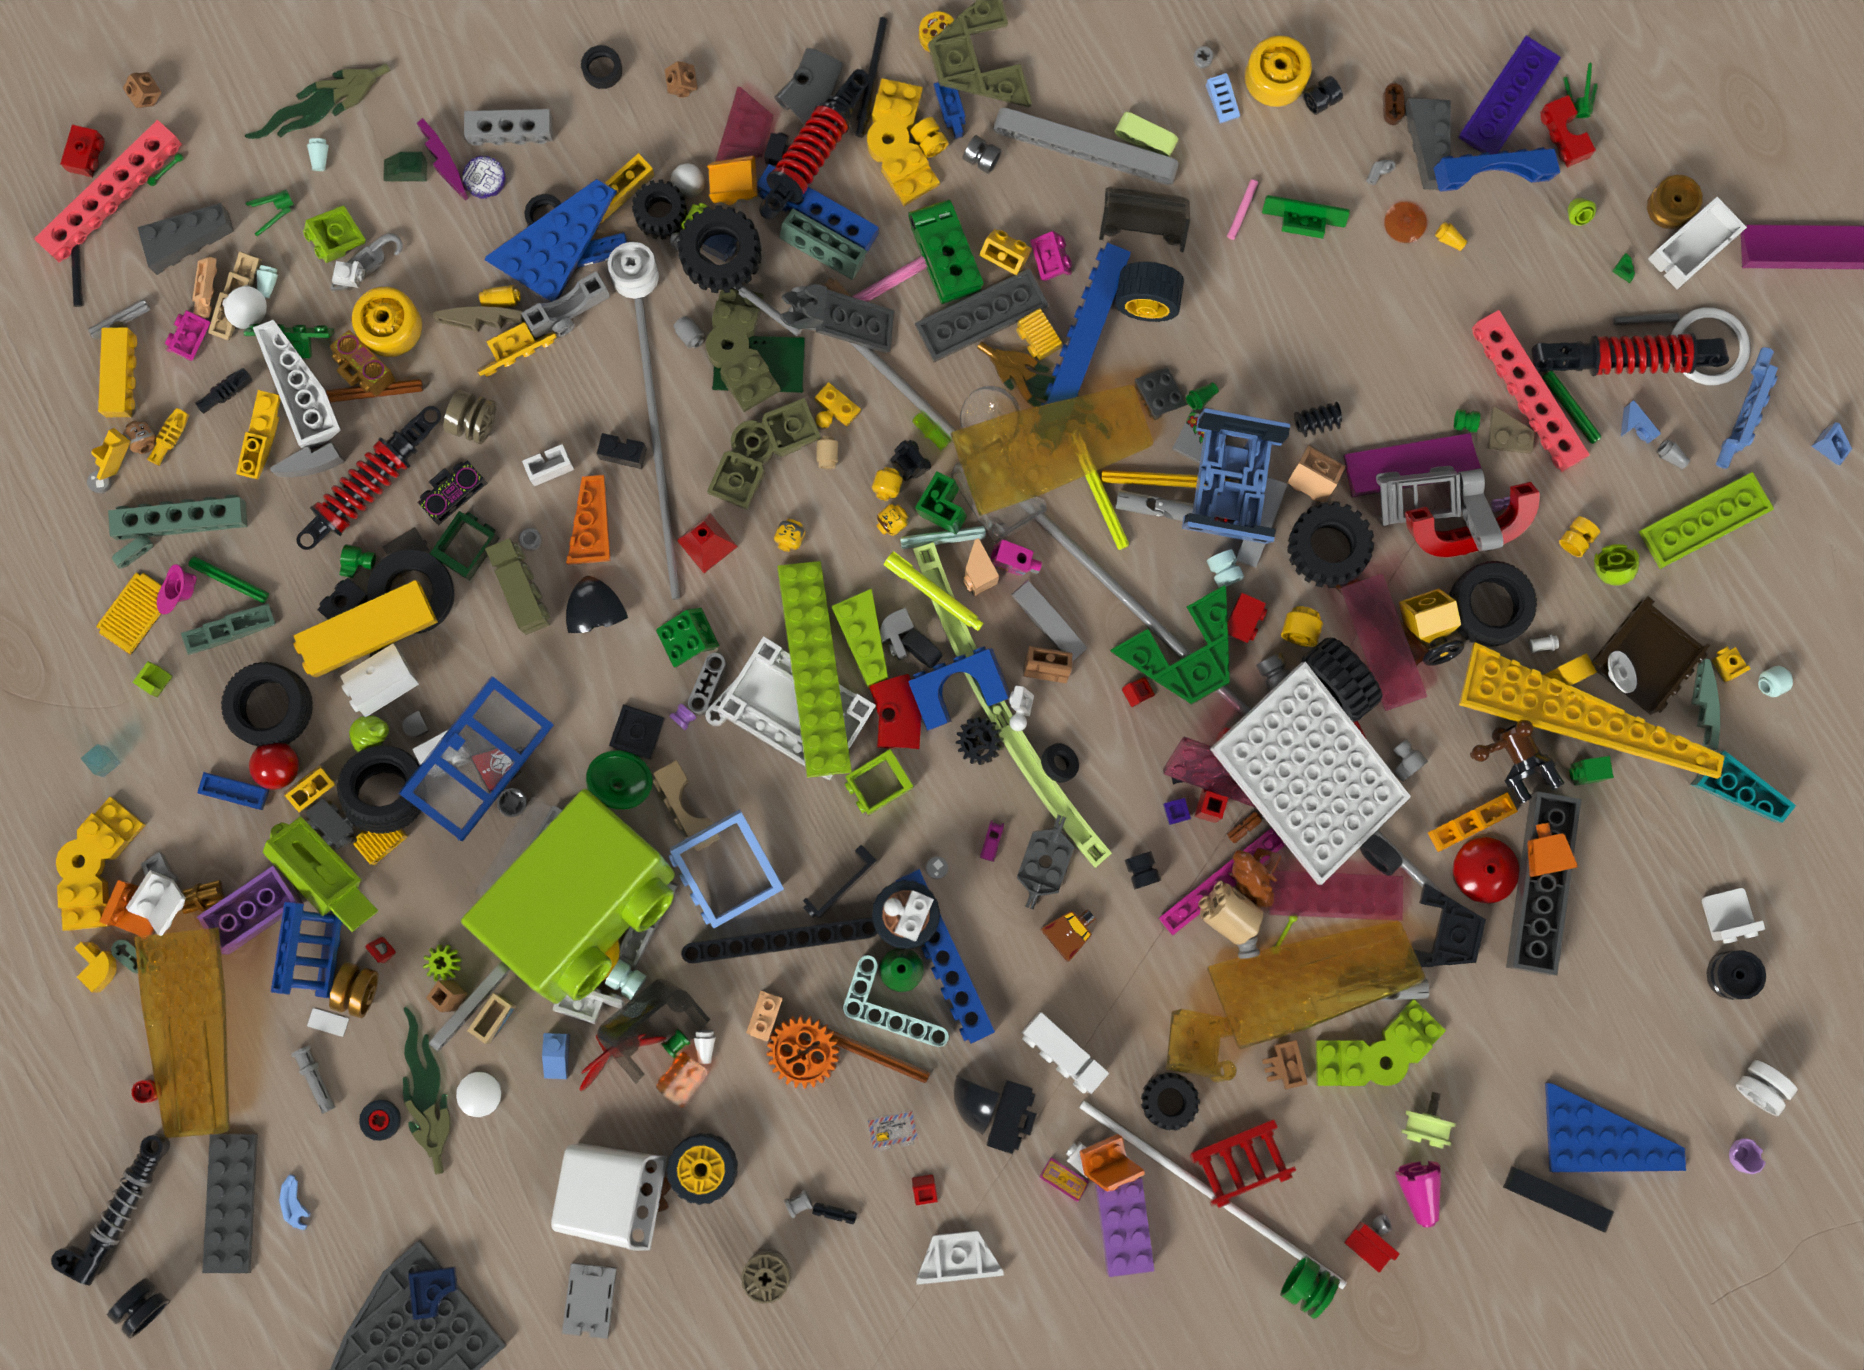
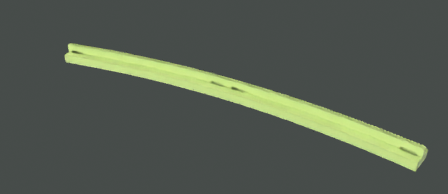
(1014, 741)

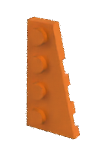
(590, 530)

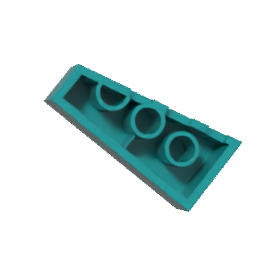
(1746, 790)

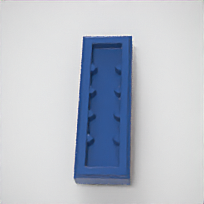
(600, 249)
(233, 791)

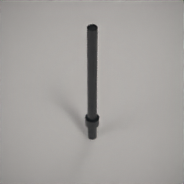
(863, 114)

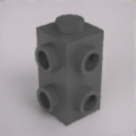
(325, 819)

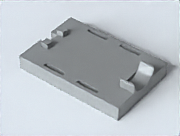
(589, 1300)

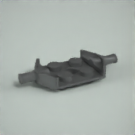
(1041, 879)

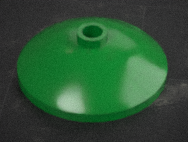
(623, 771)

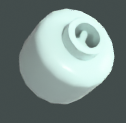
(1775, 681)

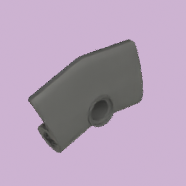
(822, 74)

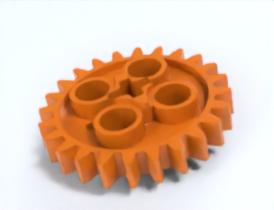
(814, 1068)

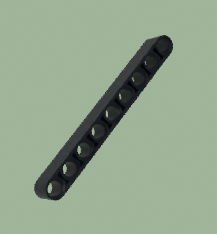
(769, 939)

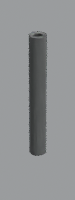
(1642, 319)

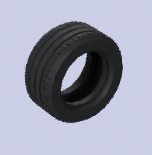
(1521, 593)
(246, 681)
(361, 768)

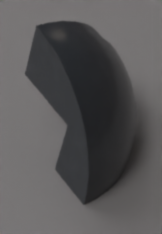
(593, 606)
(974, 1103)

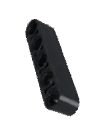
(1558, 1199)

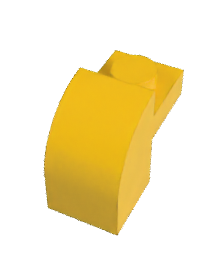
(1573, 670)
(100, 969)

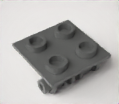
(1159, 392)

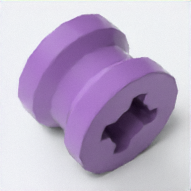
(682, 716)

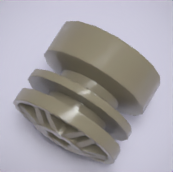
(469, 416)
(777, 1269)

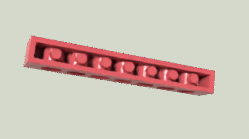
(108, 180)
(1530, 379)

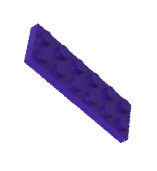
(1509, 97)

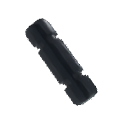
(834, 1213)

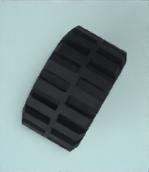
(659, 193)
(1189, 1106)

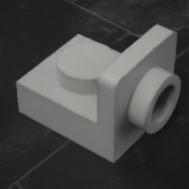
(158, 864)

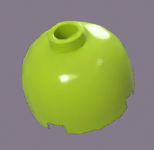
(1616, 564)

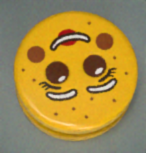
(932, 26)

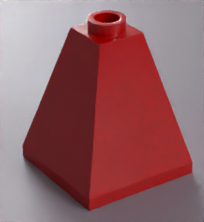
(707, 543)

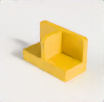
(111, 453)

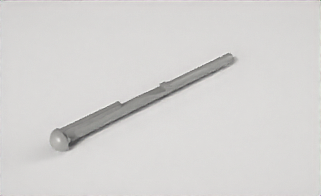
(746, 293)

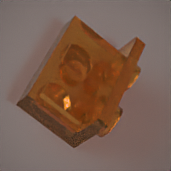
(682, 1079)

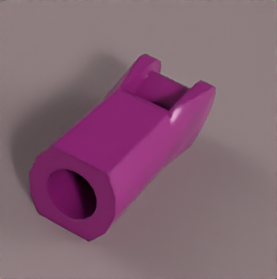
(990, 844)

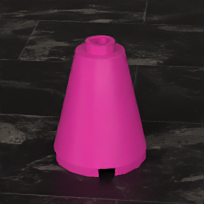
(1422, 1190)

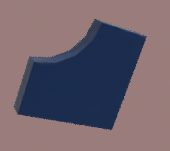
(429, 1289)

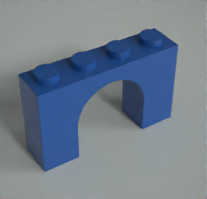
(929, 687)

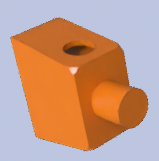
(1549, 852)

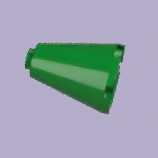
(895, 980)

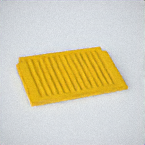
(131, 613)

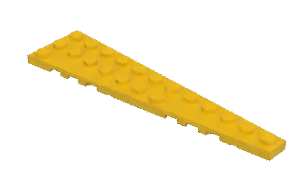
(1519, 694)

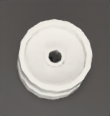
(633, 270)
(1766, 1087)

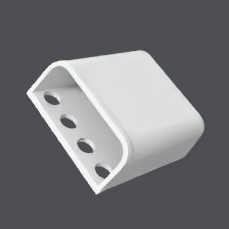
(602, 1194)

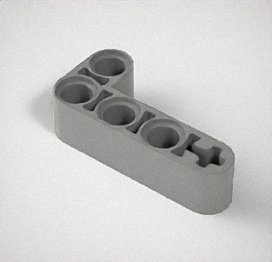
(1478, 512)

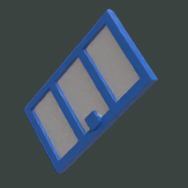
(476, 759)

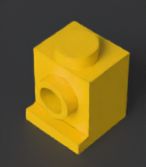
(1723, 666)

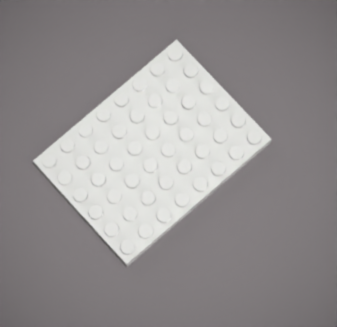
(1310, 772)

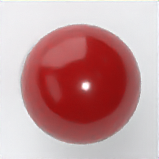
(274, 765)

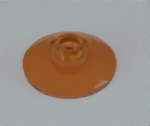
(1401, 230)

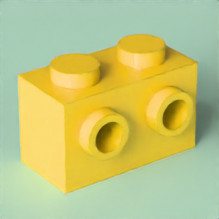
(1005, 251)

